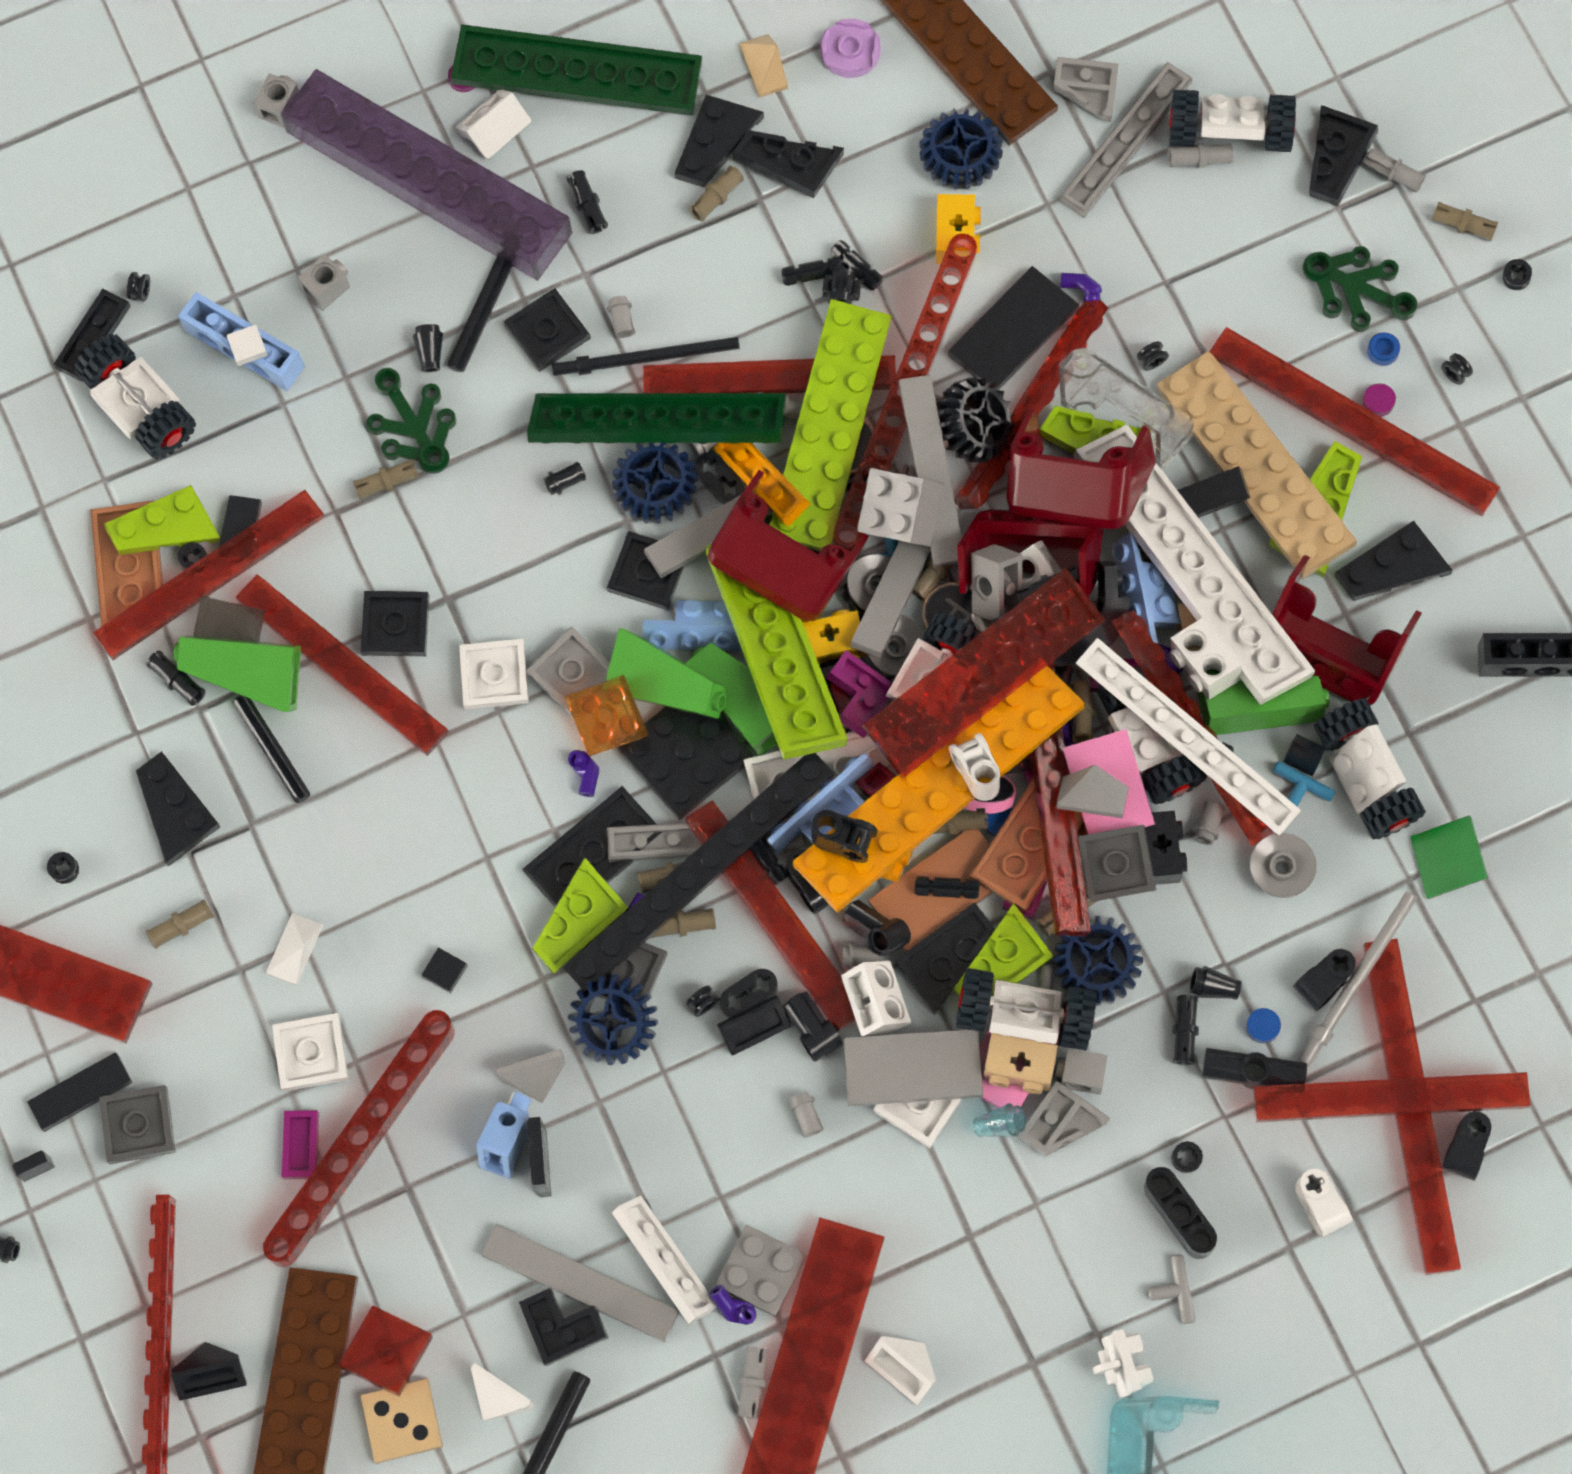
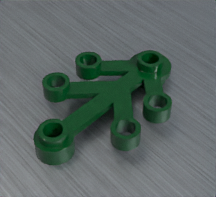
(1355, 285)
(414, 426)

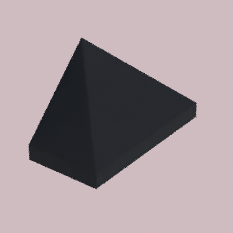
(207, 1372)

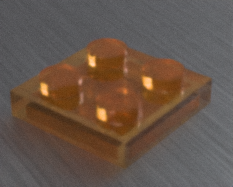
(606, 715)

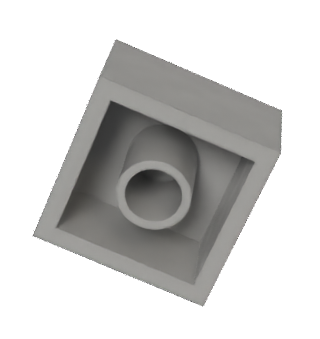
(900, 507)

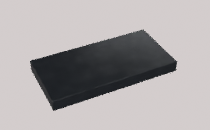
(1013, 328)
(589, 840)

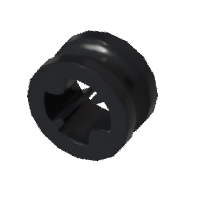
(1517, 265)
(138, 286)
(1152, 355)
(1457, 368)
(185, 550)
(68, 875)
(702, 1001)
(1191, 1167)

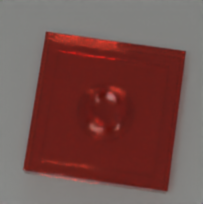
(385, 1351)

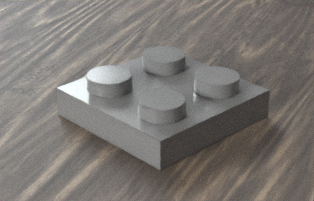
(569, 667)
(761, 1270)

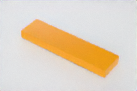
(773, 488)

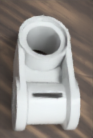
(974, 762)
(1324, 1206)

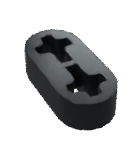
(724, 473)
(744, 987)

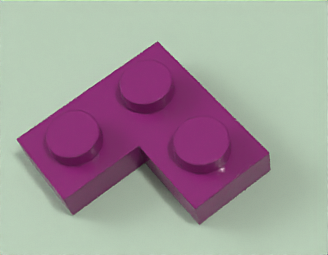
(866, 688)

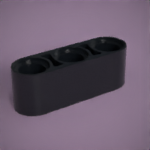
(1182, 1229)

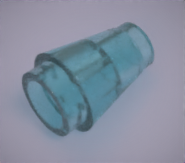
(1001, 1122)

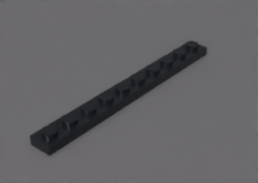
(699, 870)

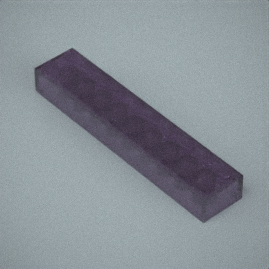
(427, 174)

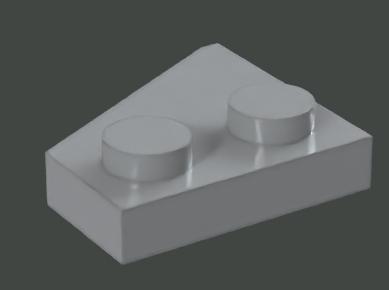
(1087, 84)
(1061, 1121)

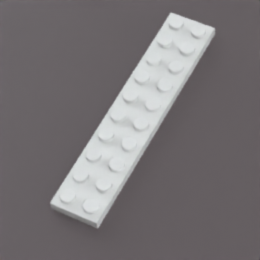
(1208, 580)

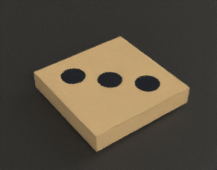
(401, 1423)

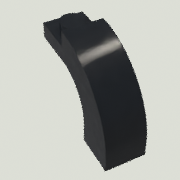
(1110, 605)

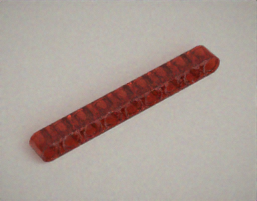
(359, 1154)

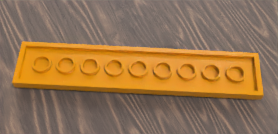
(933, 793)

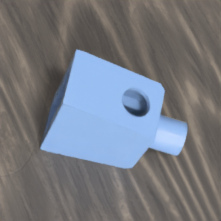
(504, 1136)

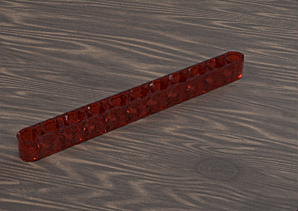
(916, 349)

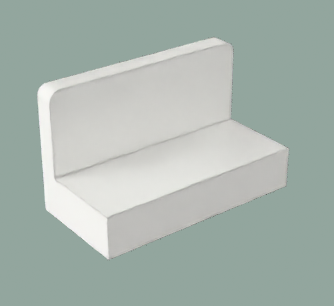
(494, 123)

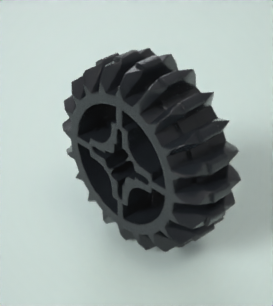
(968, 424)

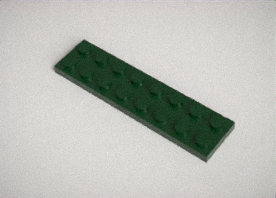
(576, 69)
(657, 418)

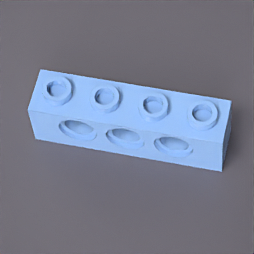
(211, 325)

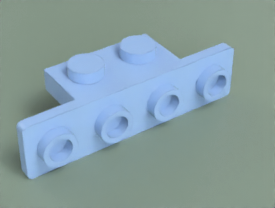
(1148, 589)
(694, 627)
(833, 795)

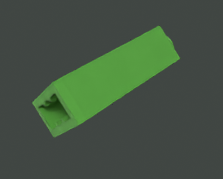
(248, 668)
(664, 679)
(743, 700)
(1239, 711)

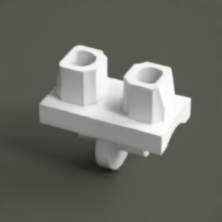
(1119, 1365)

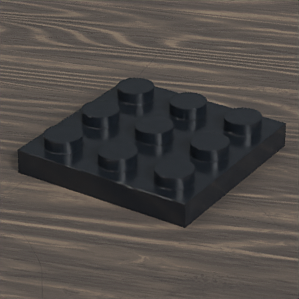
(685, 757)

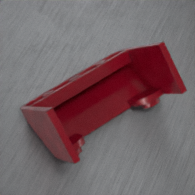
(1074, 488)
(1066, 542)
(775, 562)
(1339, 659)

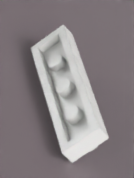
(664, 1259)

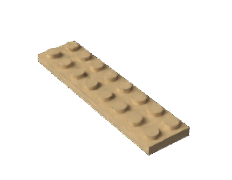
(1279, 489)

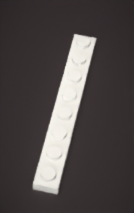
(1188, 736)

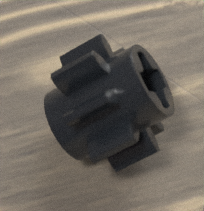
(841, 286)

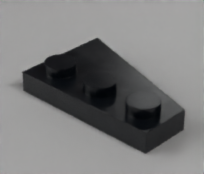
(713, 138)
(1338, 153)
(791, 163)
(1394, 562)
(174, 808)
(943, 956)

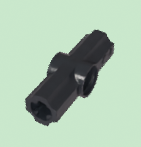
(1231, 1068)

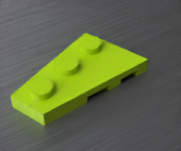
(1075, 429)
(163, 523)
(578, 918)
(1011, 951)

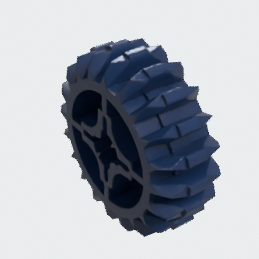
(982, 140)
(642, 477)
(1107, 968)
(612, 1033)

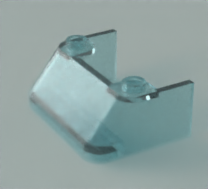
(1134, 1426)

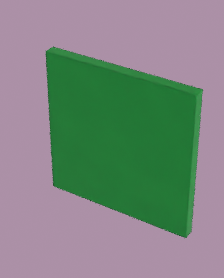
(1449, 857)

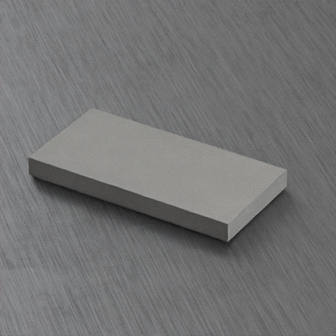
(913, 1067)

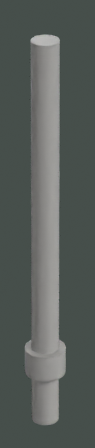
(1322, 1033)

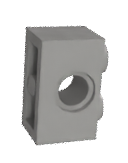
(994, 579)

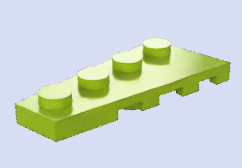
(1334, 481)

